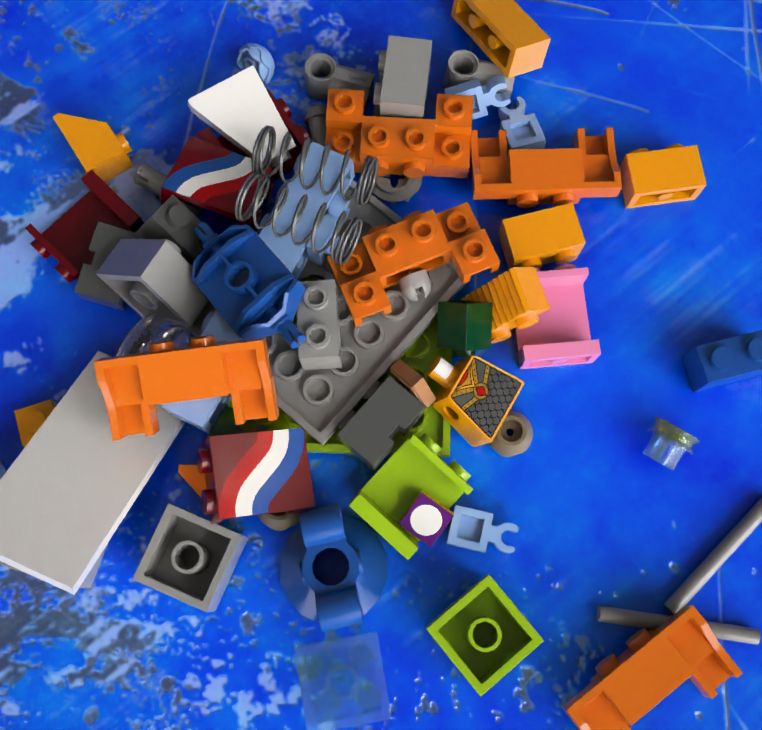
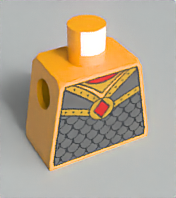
(474, 396)

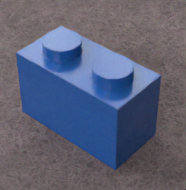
(724, 361)

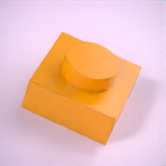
(31, 418)

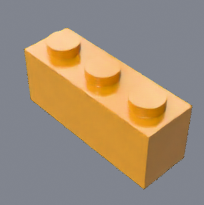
(503, 34)

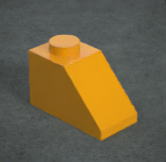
(96, 145)

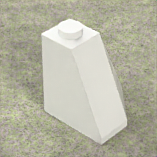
(240, 110)

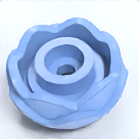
(260, 58)

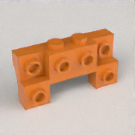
(402, 144)
(545, 175)
(410, 246)
(172, 374)
(651, 670)

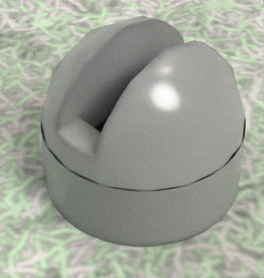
(415, 282)

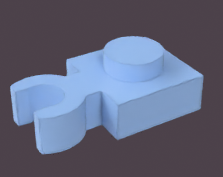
(482, 95)
(521, 129)
(326, 229)
(474, 530)

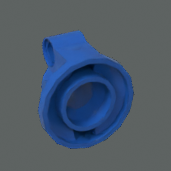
(352, 598)

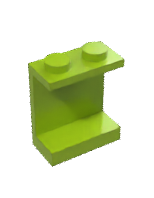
(398, 483)

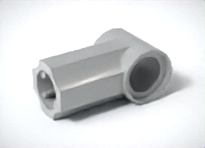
(471, 68)
(336, 77)

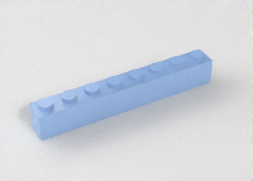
(206, 411)

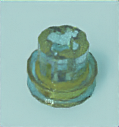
(668, 443)

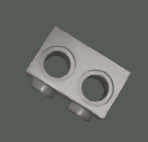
(320, 323)

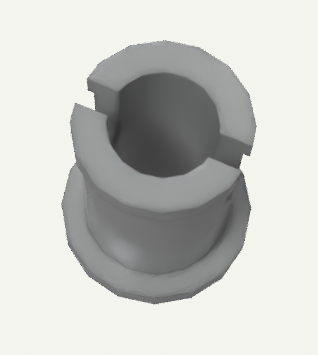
(316, 122)

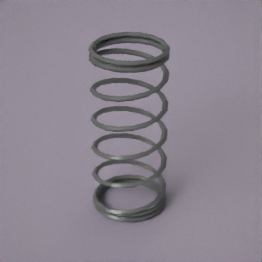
(362, 193)
(258, 198)

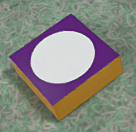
(426, 518)

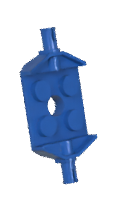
(268, 297)

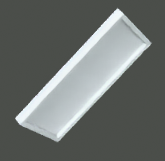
(75, 485)

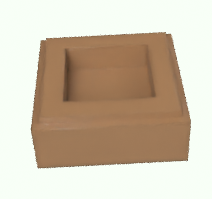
(412, 382)

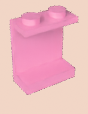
(562, 330)

